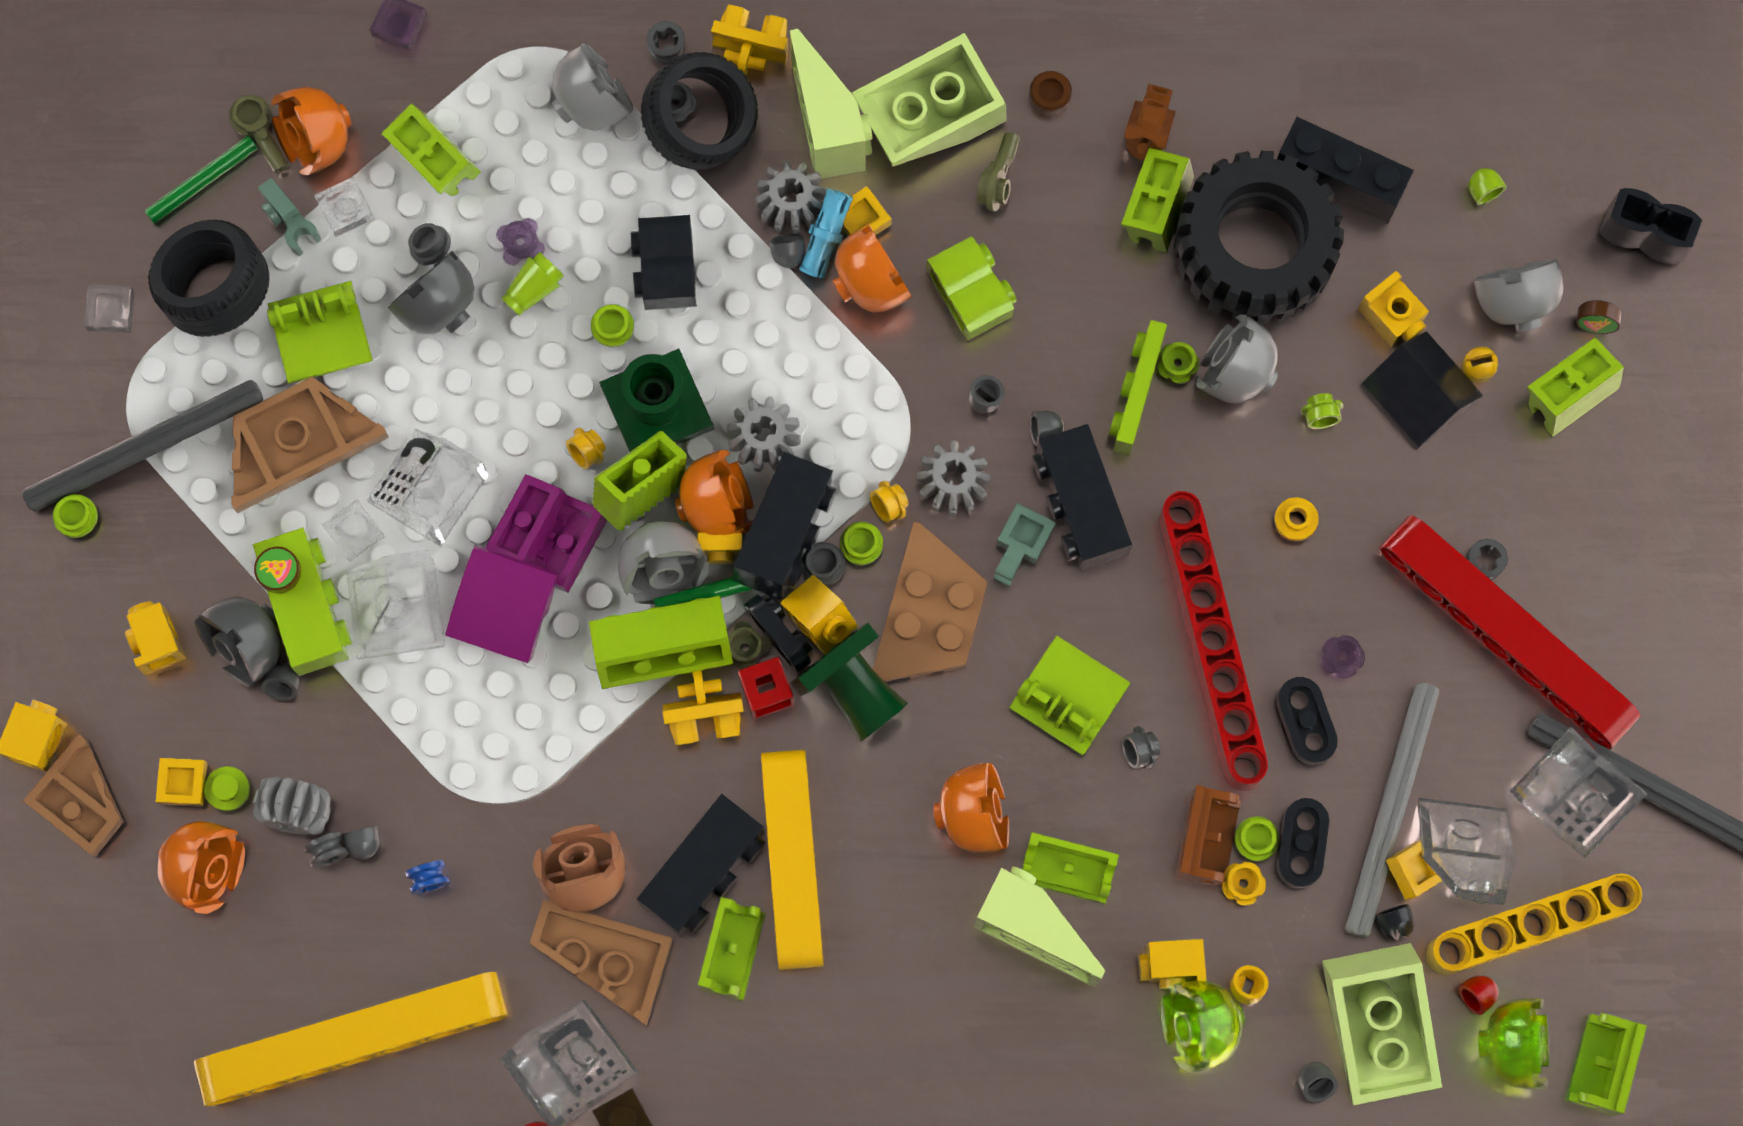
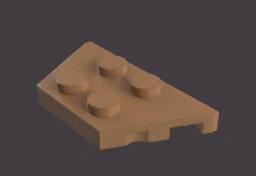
(295, 439)
(930, 611)

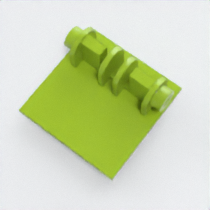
(319, 332)
(1069, 695)

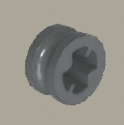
(662, 30)
(1490, 546)
(326, 850)

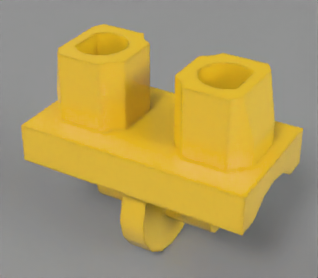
(747, 46)
(683, 714)

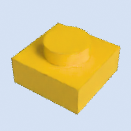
(866, 210)
(721, 548)
(181, 782)
(1412, 871)

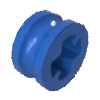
(427, 877)

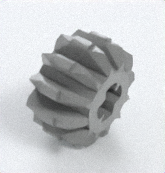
(774, 199)
(751, 424)
(935, 478)
(291, 806)

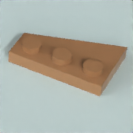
(606, 955)

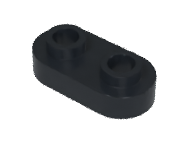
(791, 646)
(1306, 722)
(1303, 844)

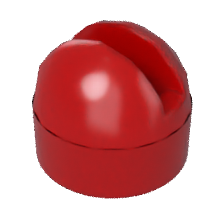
(1479, 994)

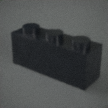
(1352, 171)
(1081, 497)
(784, 526)
(703, 866)

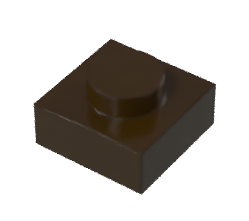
(622, 1111)

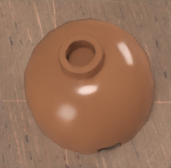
(581, 868)

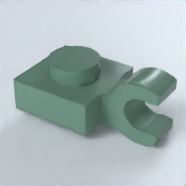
(282, 210)
(1023, 538)

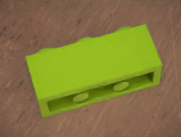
(306, 612)
(660, 642)

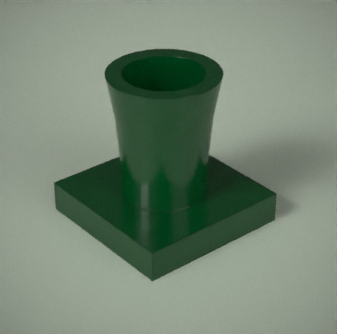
(677, 411)
(853, 684)

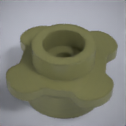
(758, 645)

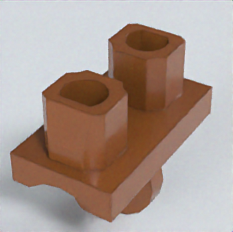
(1150, 122)

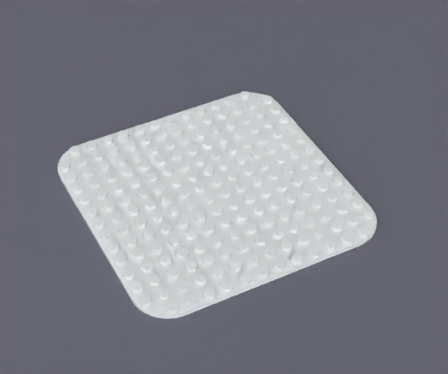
(516, 394)

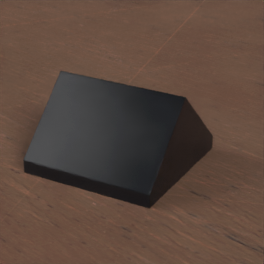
(1421, 389)

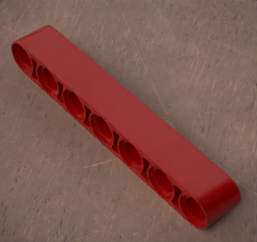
(1510, 632)
(1208, 661)

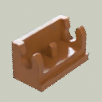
(1208, 836)

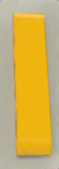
(792, 859)
(1551, 912)

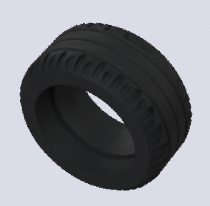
(735, 92)
(192, 250)

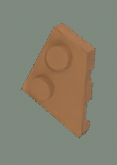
(77, 798)

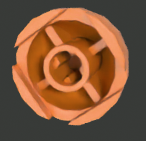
(311, 127)
(868, 273)
(715, 496)
(973, 809)
(199, 865)

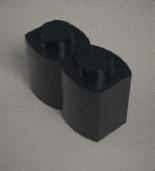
(1658, 229)
(666, 262)

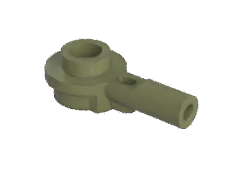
(252, 118)
(992, 186)

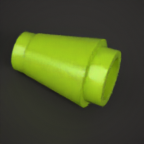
(532, 283)

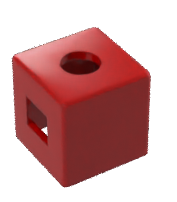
(771, 700)

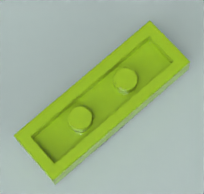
(1137, 386)

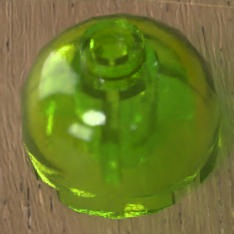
(1202, 1023)
(1517, 1043)

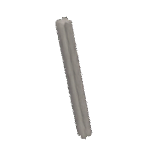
(1392, 810)

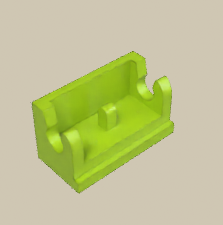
(430, 150)
(1158, 198)
(1575, 386)
(1070, 867)
(731, 949)
(1606, 1063)

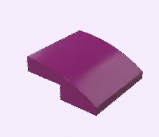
(548, 530)
(501, 604)

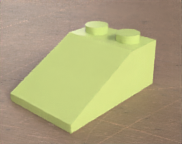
(932, 102)
(830, 114)
(1031, 922)
(1383, 1023)

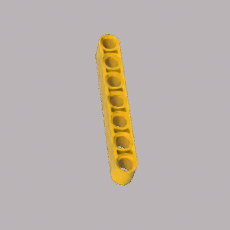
(350, 1039)

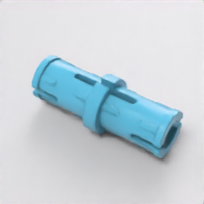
(825, 233)

